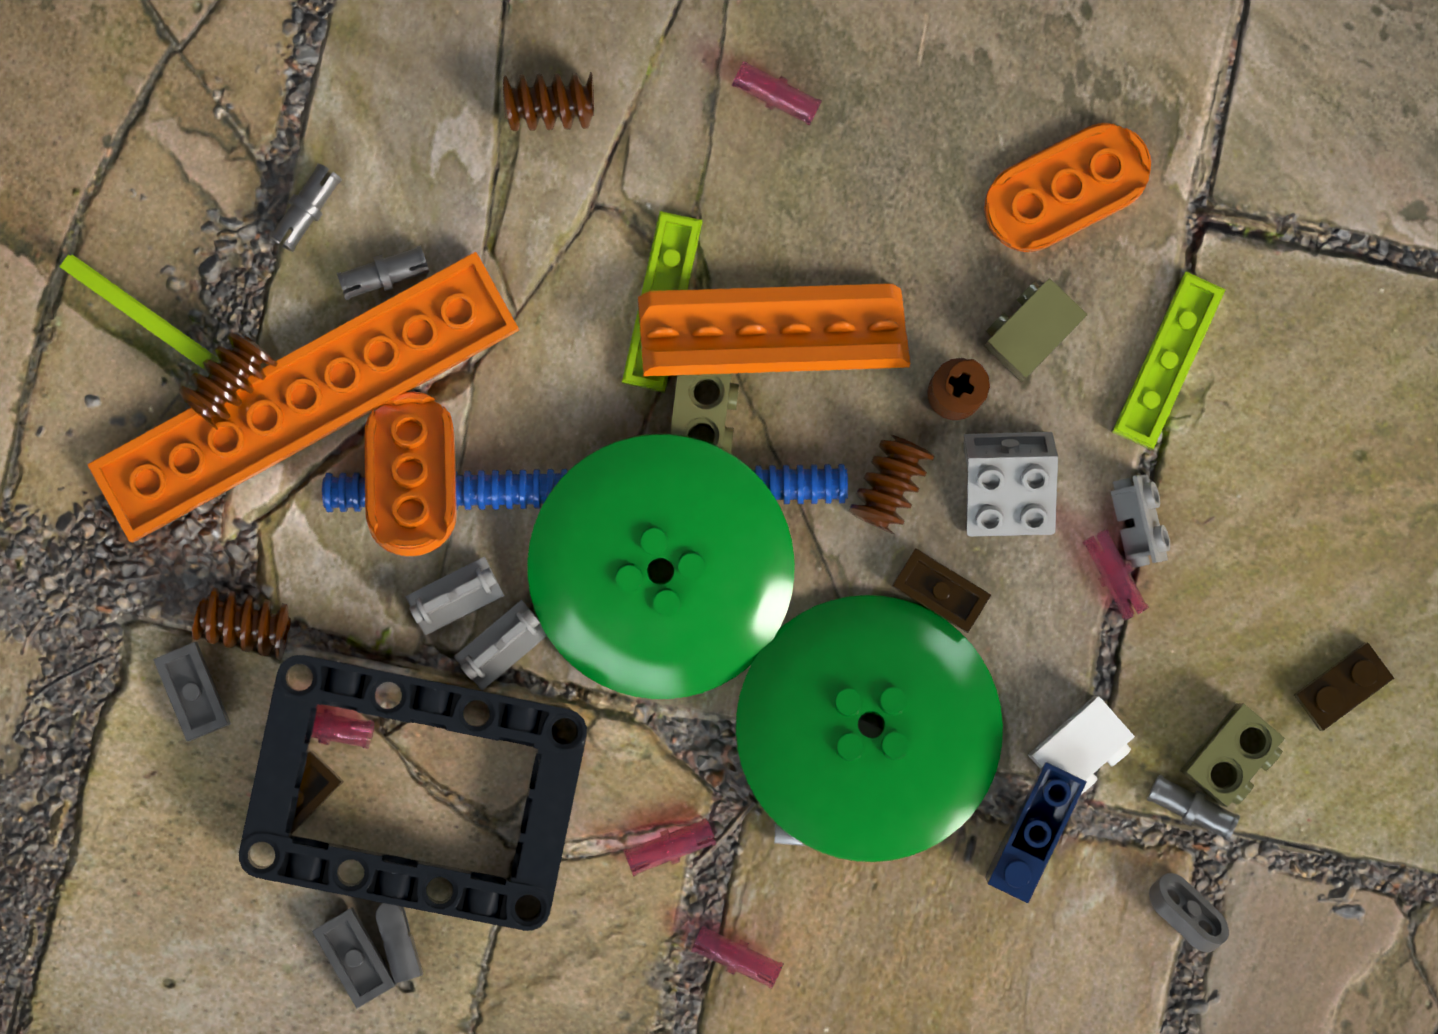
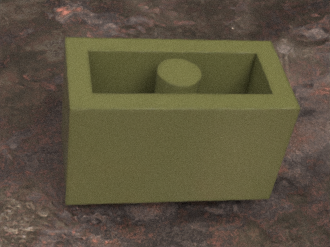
(1034, 329)

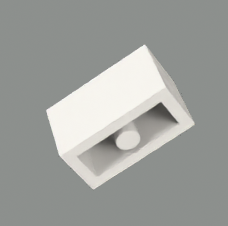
(1085, 742)

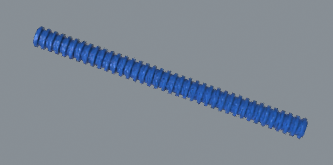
(534, 488)

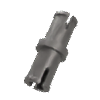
(305, 207)
(383, 272)
(1193, 807)

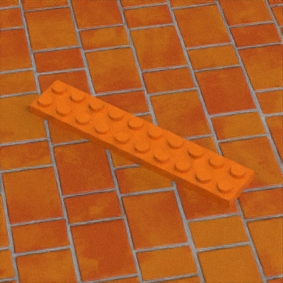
(305, 397)

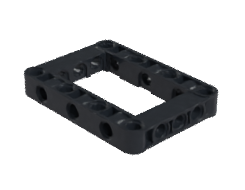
(397, 878)

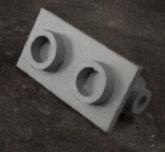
(1148, 535)
(454, 596)
(501, 645)

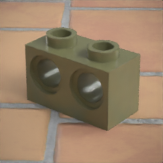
(690, 413)
(1225, 747)

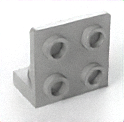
(1011, 483)

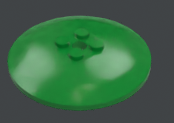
(673, 503)
(858, 792)

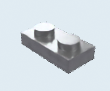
(191, 691)
(354, 957)

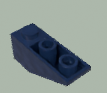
(1035, 832)

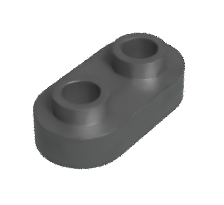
(1189, 912)

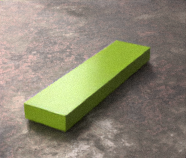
(667, 269)
(137, 311)
(1168, 360)

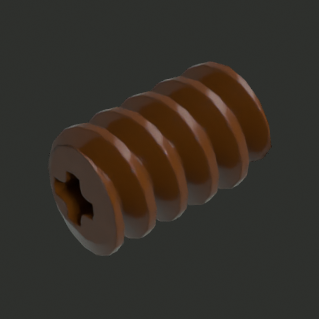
(548, 102)
(226, 378)
(974, 391)
(890, 483)
(242, 623)

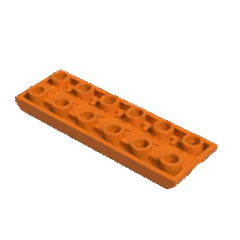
(772, 329)

